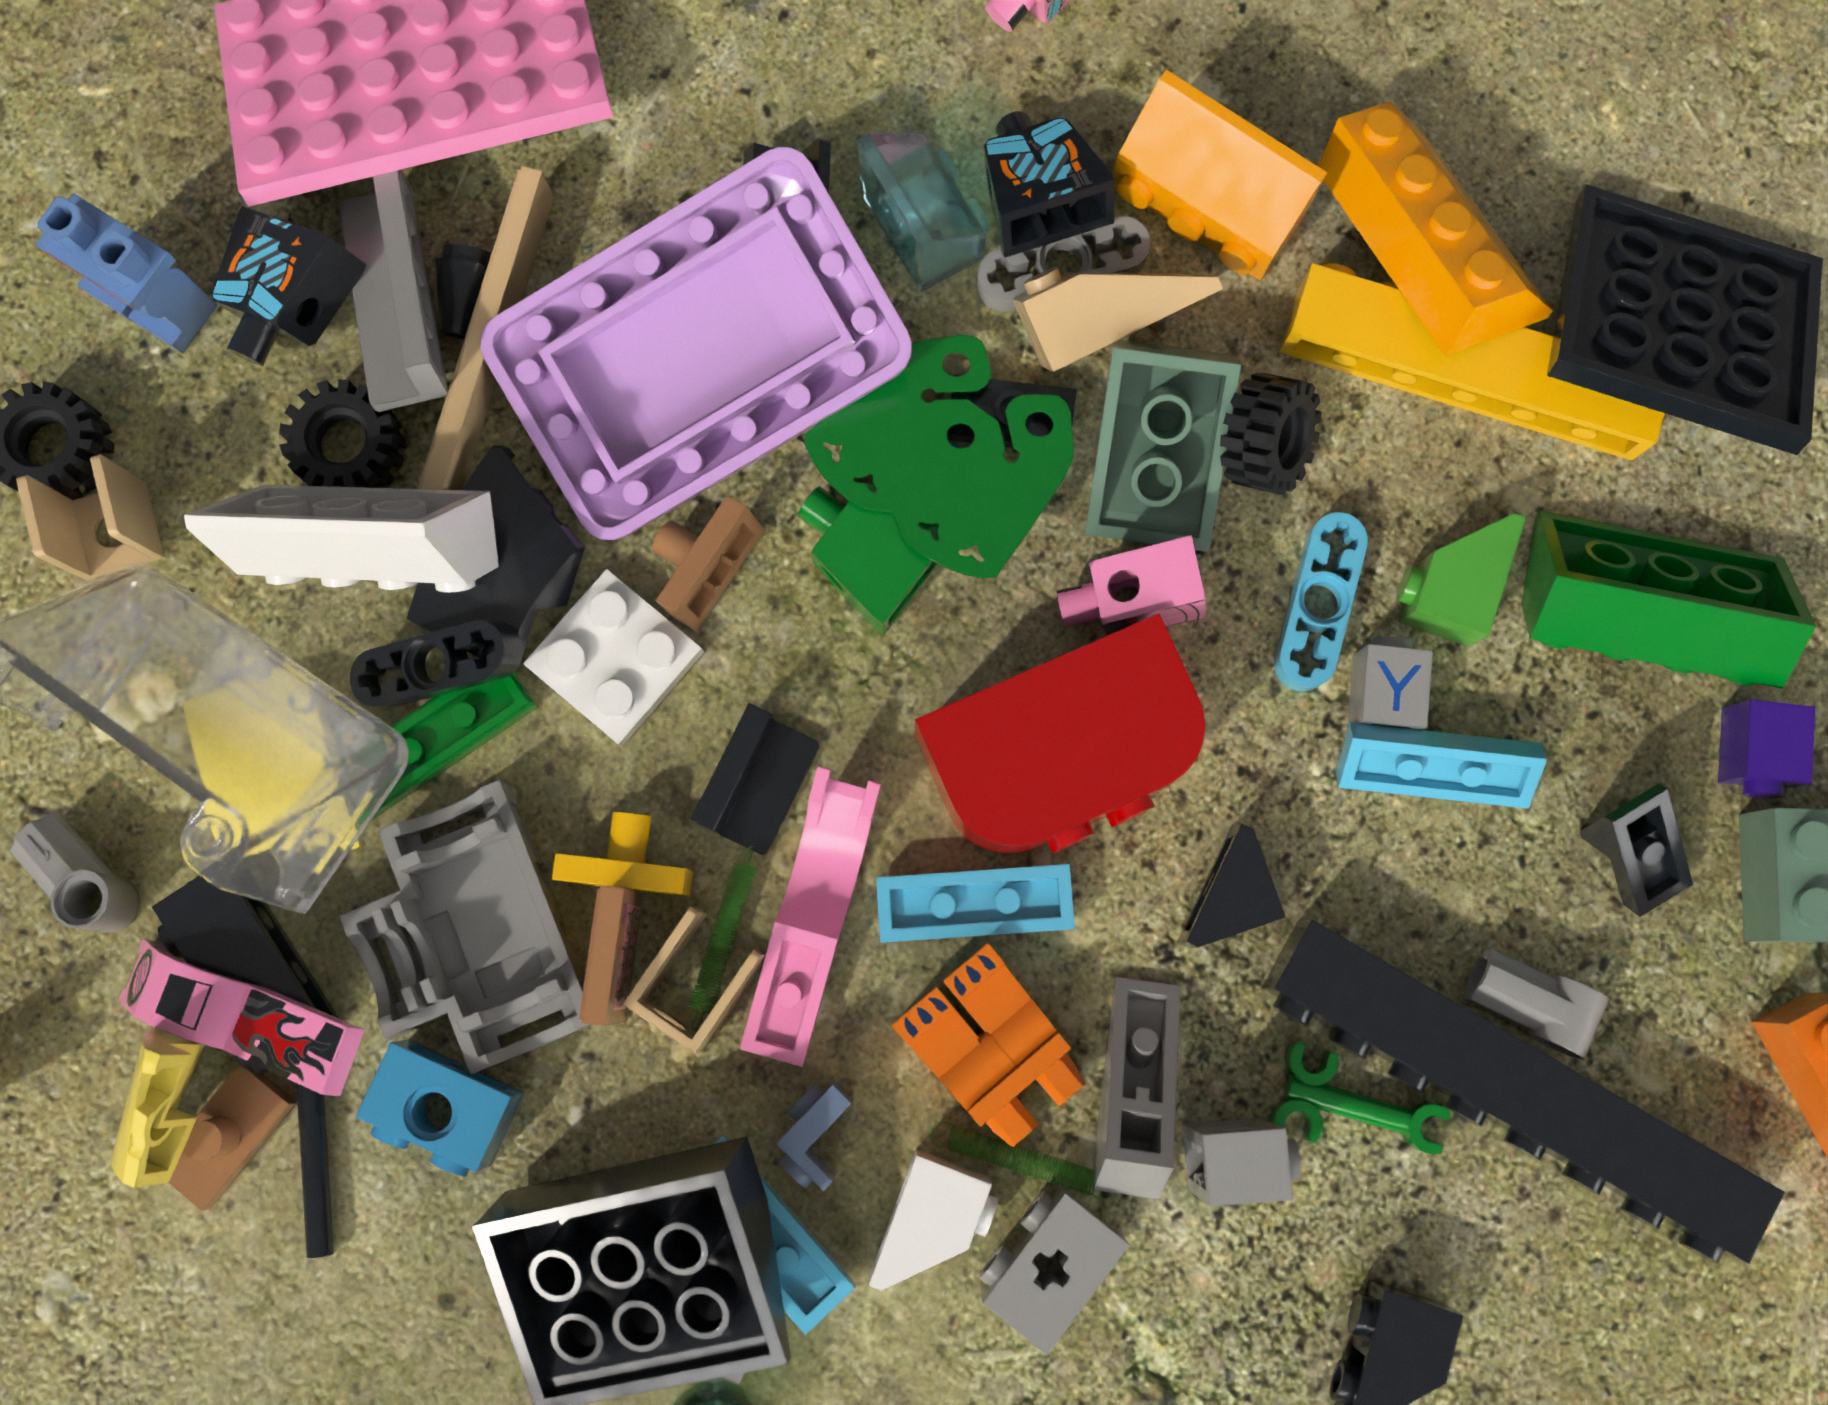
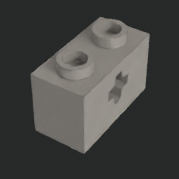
(1240, 1161)
(1048, 1305)

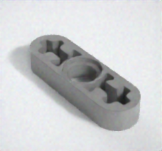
(1125, 227)

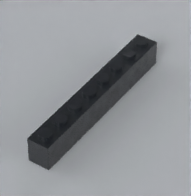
(1523, 1091)

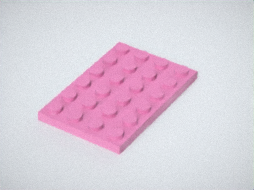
(394, 84)

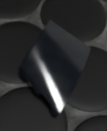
(534, 559)

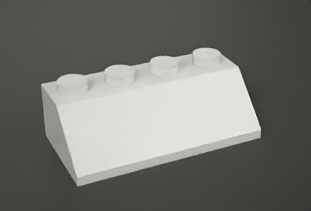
(353, 535)

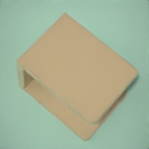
(66, 529)
(639, 1001)

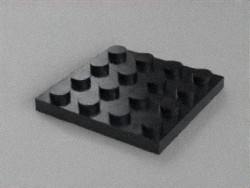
(1689, 320)

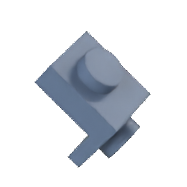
(813, 1116)

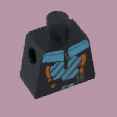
(1044, 183)
(281, 283)

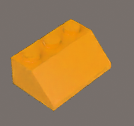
(1215, 177)

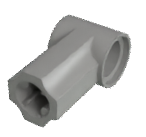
(71, 874)
(1551, 1008)

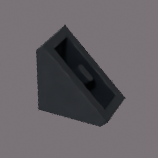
(1235, 894)

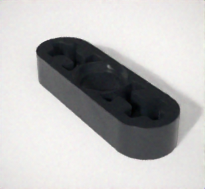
(459, 670)

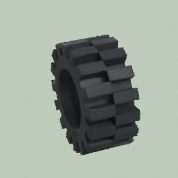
(32, 411)
(323, 411)
(1270, 433)

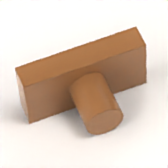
(704, 560)
(229, 1135)

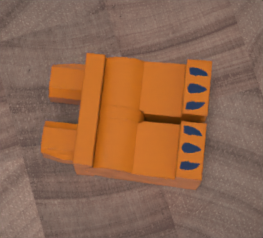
(1003, 1059)

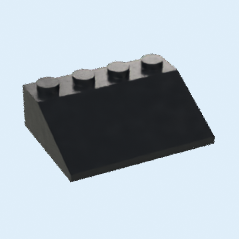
(638, 1275)

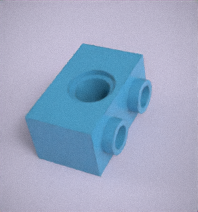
(478, 1102)

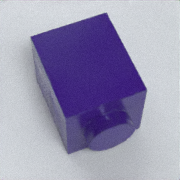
(1766, 747)

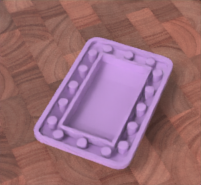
(696, 344)

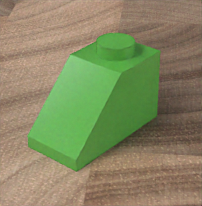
(1461, 584)

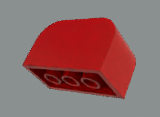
(1066, 742)

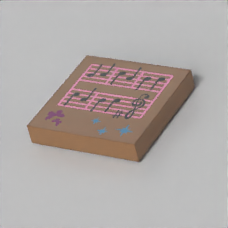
(611, 956)

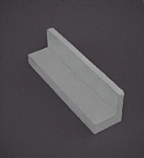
(393, 296)

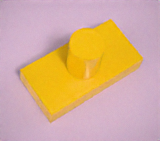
(624, 862)

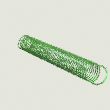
(719, 935)
(1088, 1176)

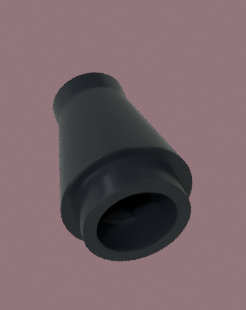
(458, 286)

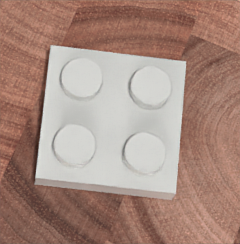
(614, 657)

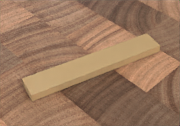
(501, 288)

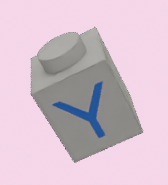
(1390, 684)

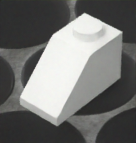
(932, 1219)

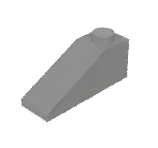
(1139, 1090)

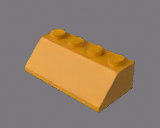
(1427, 230)

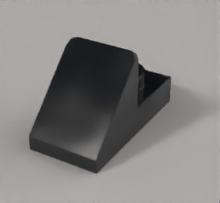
(1643, 850)

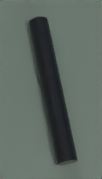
(315, 1173)

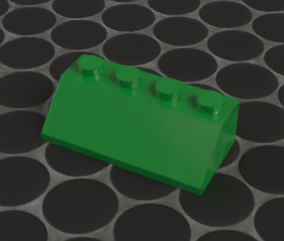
(1663, 601)

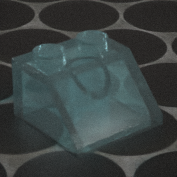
(920, 205)

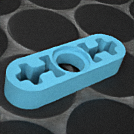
(1316, 554)

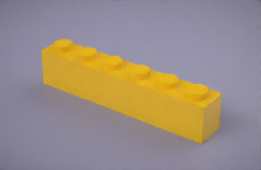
(1379, 337)

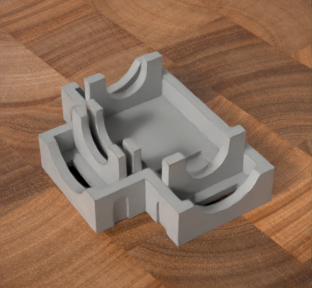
(470, 933)

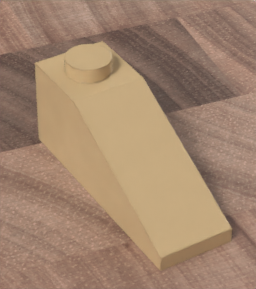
(1088, 310)

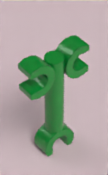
(1307, 1093)

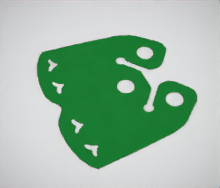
(928, 480)

